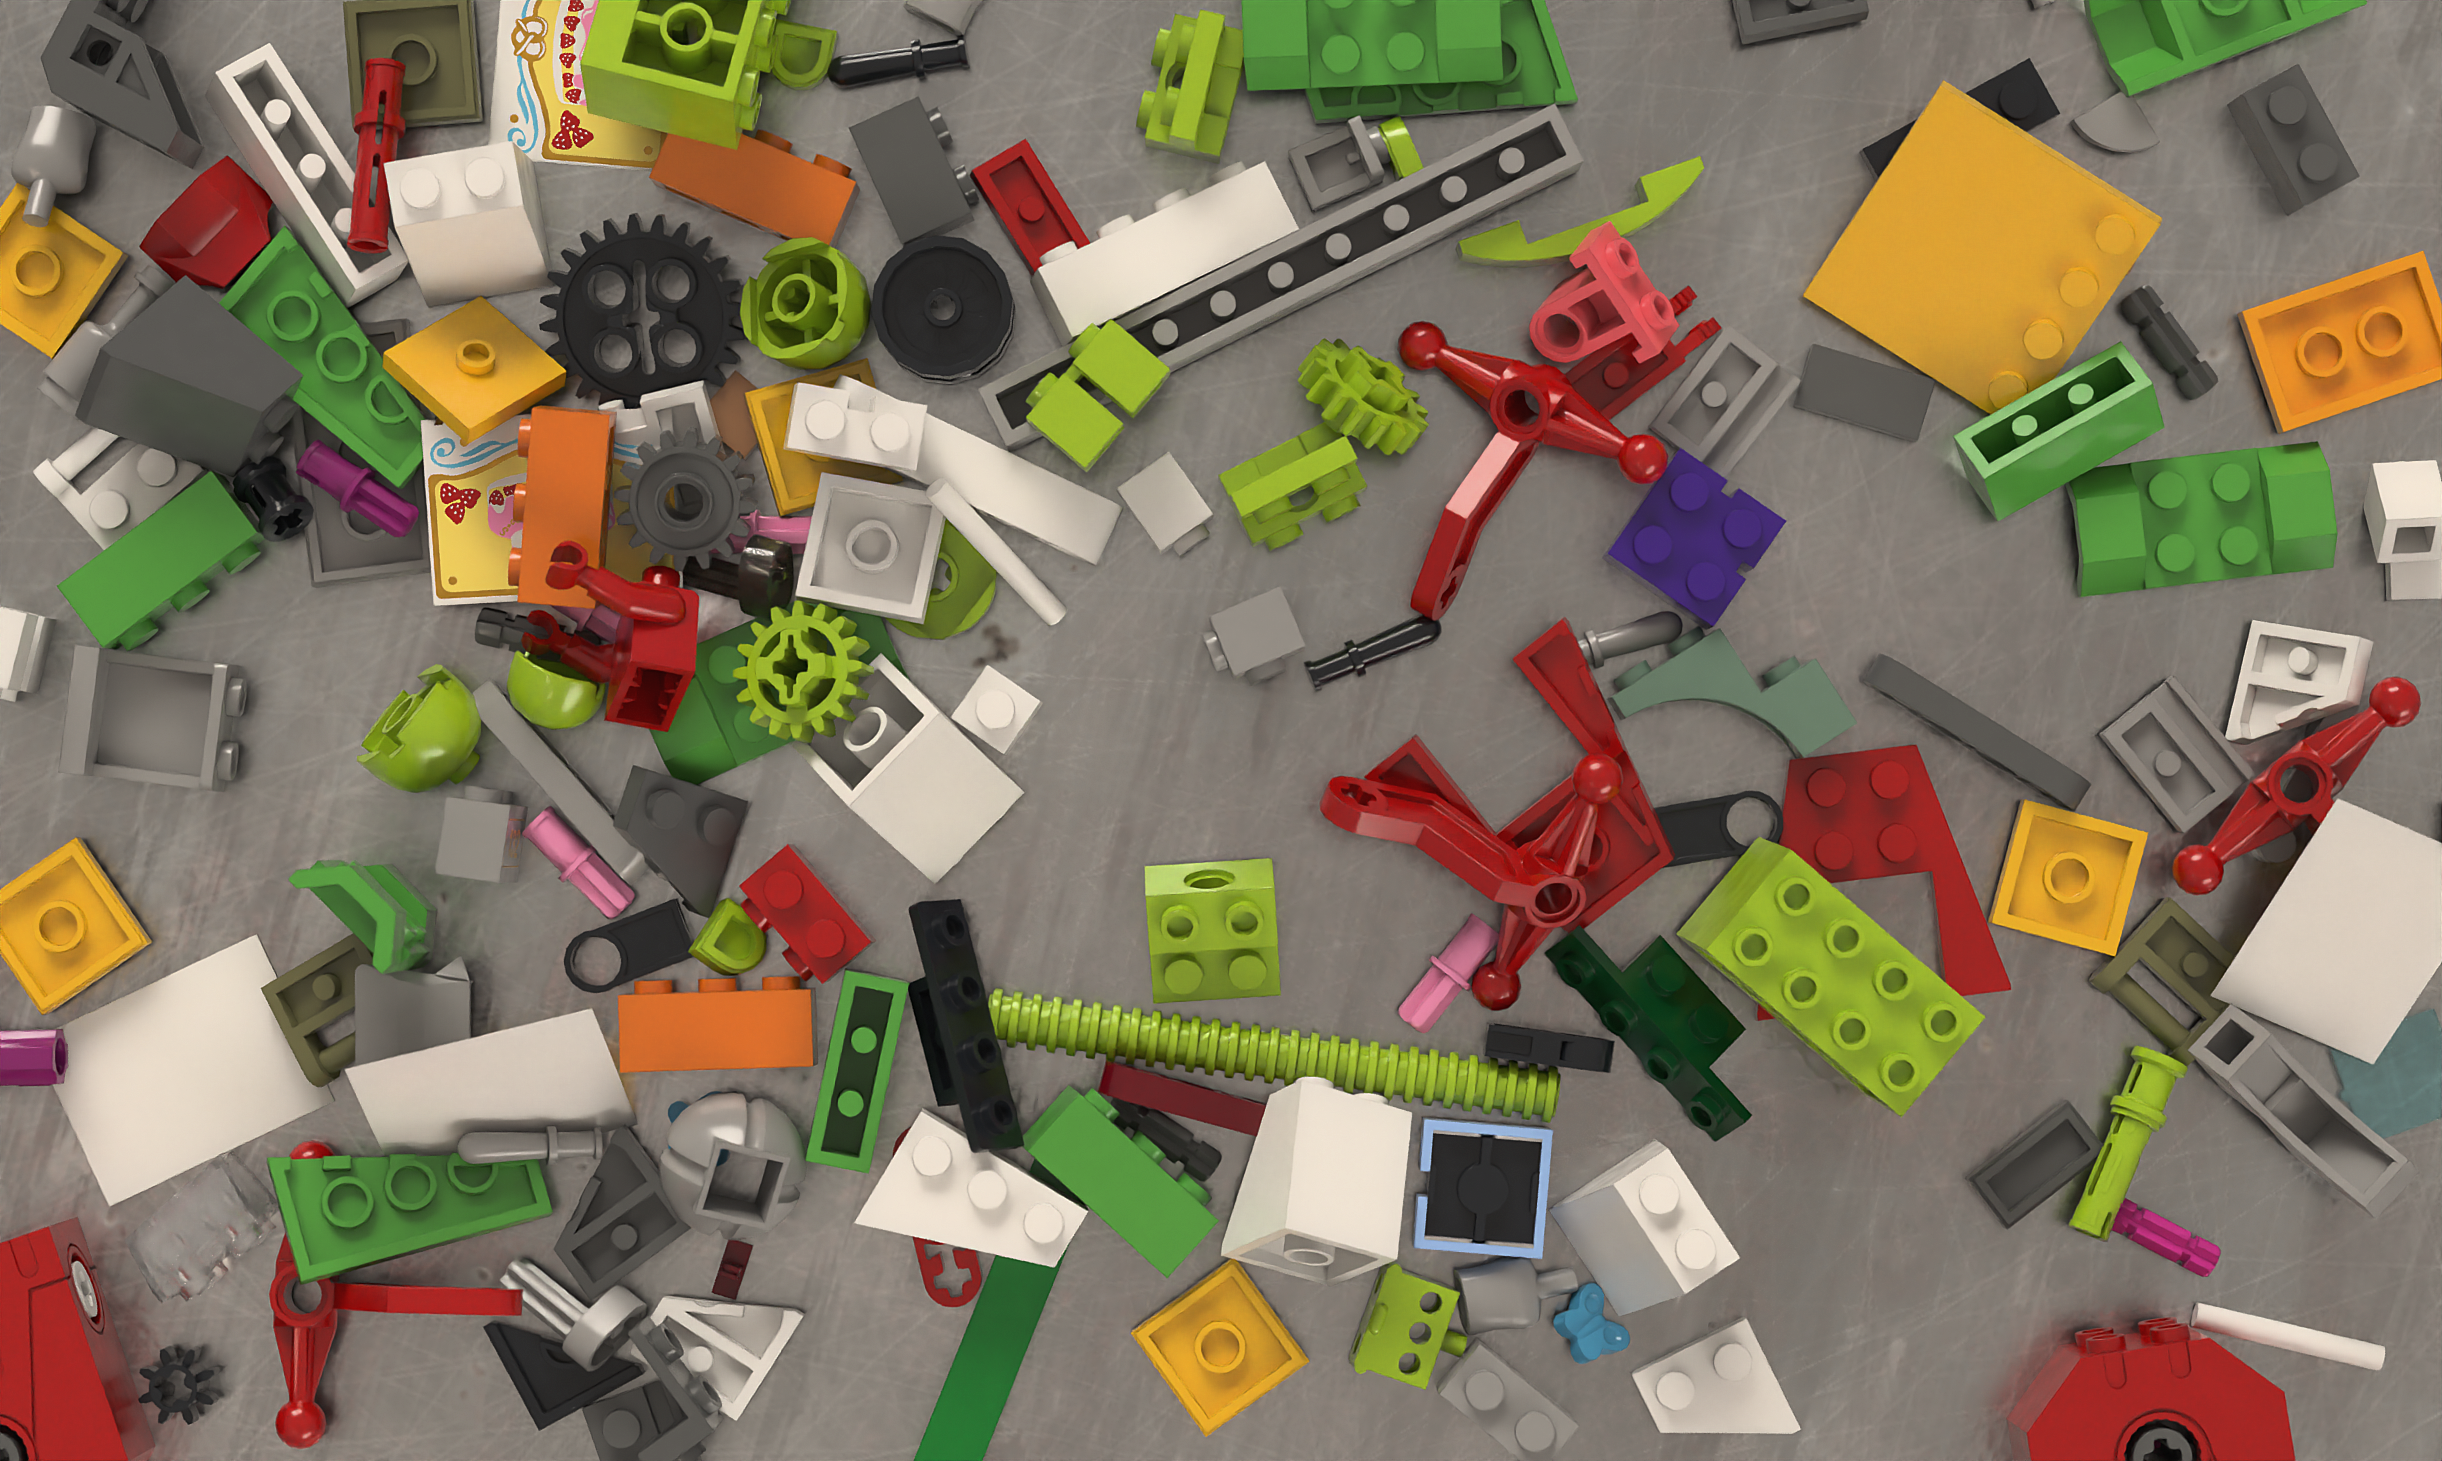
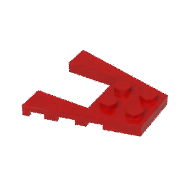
(1881, 818)
(1627, 833)

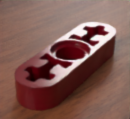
(1181, 1098)

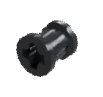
(272, 499)

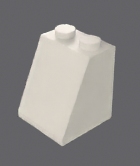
(470, 223)
(911, 772)
(1322, 1184)
(1644, 1231)

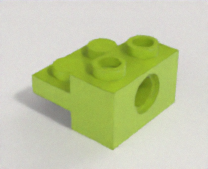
(1192, 118)
(1263, 484)
(1212, 930)

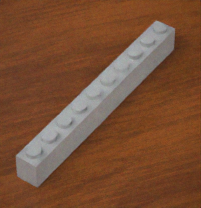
(1319, 258)

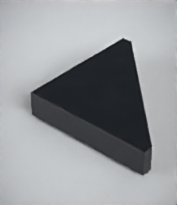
(549, 1378)

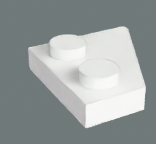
(2295, 679)
(727, 1343)
(1716, 1387)

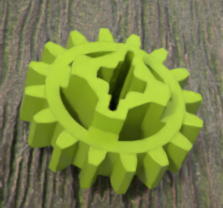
(1363, 396)
(811, 696)

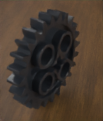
(585, 320)

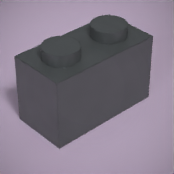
(2293, 139)
(913, 172)

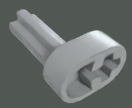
(588, 1333)

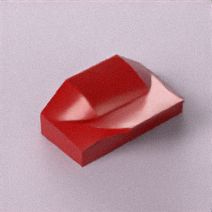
(212, 227)

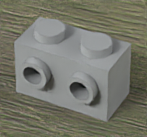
(1254, 637)

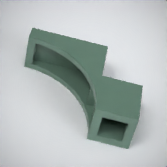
(1795, 706)

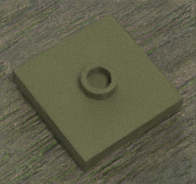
(433, 42)

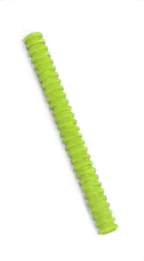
(1275, 1055)

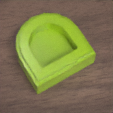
(803, 54)
(1400, 148)
(729, 941)

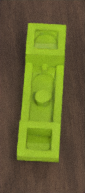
(1509, 249)

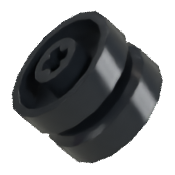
(953, 347)

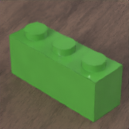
(2059, 431)
(164, 563)
(856, 1070)
(1120, 1178)

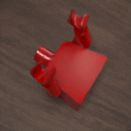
(653, 638)

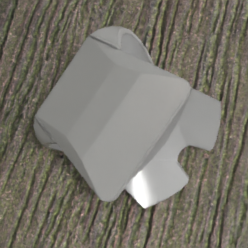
(410, 1010)

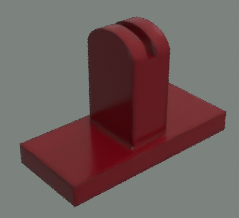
(732, 1269)

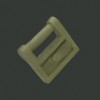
(2184, 960)
(314, 998)

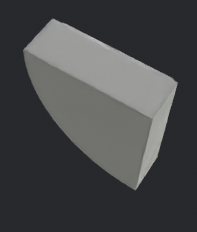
(2117, 125)

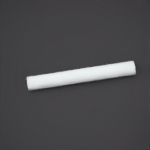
(995, 551)
(2288, 1336)

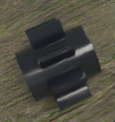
(196, 1379)

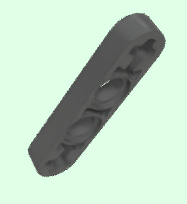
(1977, 732)

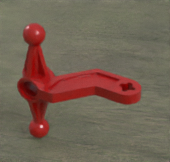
(1562, 422)
(2263, 809)
(1535, 882)
(307, 1337)

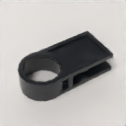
(1700, 827)
(645, 944)
(1548, 1048)

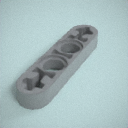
(558, 780)

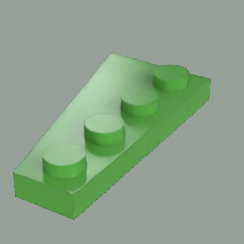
(1532, 77)
(343, 378)
(379, 1209)

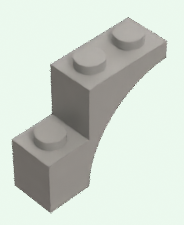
(2302, 1112)

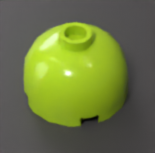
(806, 305)
(425, 735)

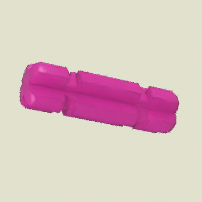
(2166, 1238)

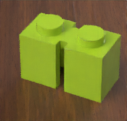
(1115, 367)

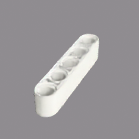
(1005, 485)

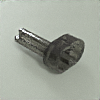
(759, 580)

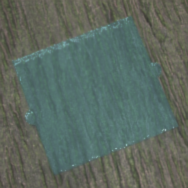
(2404, 1081)

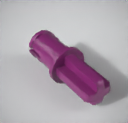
(357, 489)

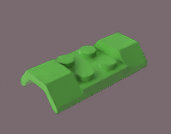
(2168, 39)
(1370, 42)
(2203, 518)
(713, 728)
(377, 908)

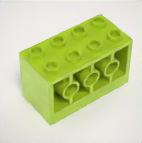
(681, 64)
(1831, 975)

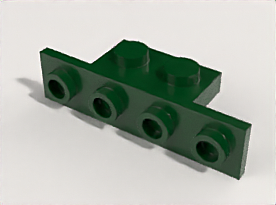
(1663, 1018)

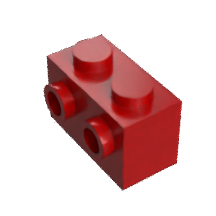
(806, 914)

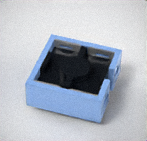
(1483, 1187)

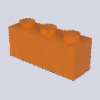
(761, 185)
(562, 497)
(717, 1026)

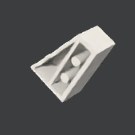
(969, 1198)

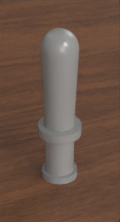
(1631, 637)
(516, 1146)

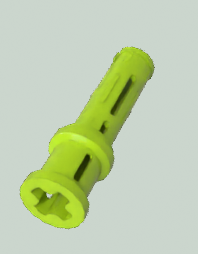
(2136, 1116)

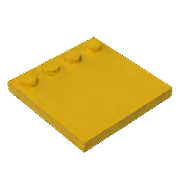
(1981, 253)

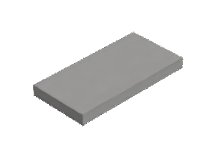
(348, 545)

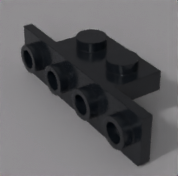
(959, 1029)

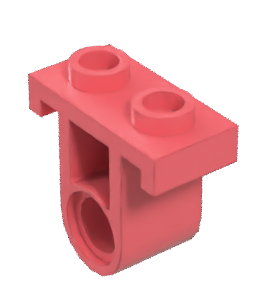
(1604, 302)

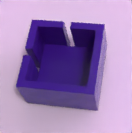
(1693, 539)

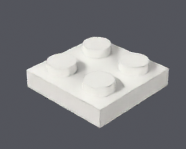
(871, 548)

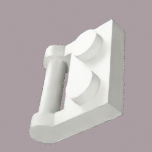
(125, 493)

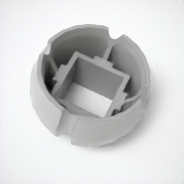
(741, 1127)

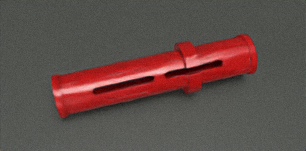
(384, 87)

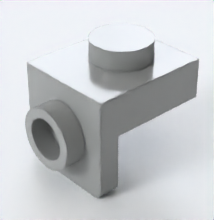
(1340, 163)

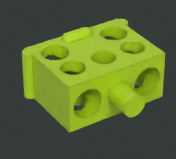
(1388, 1320)

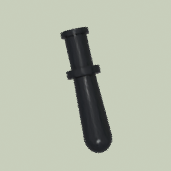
(880, 65)
(1384, 646)

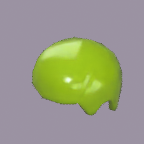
(552, 692)

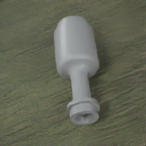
(73, 364)

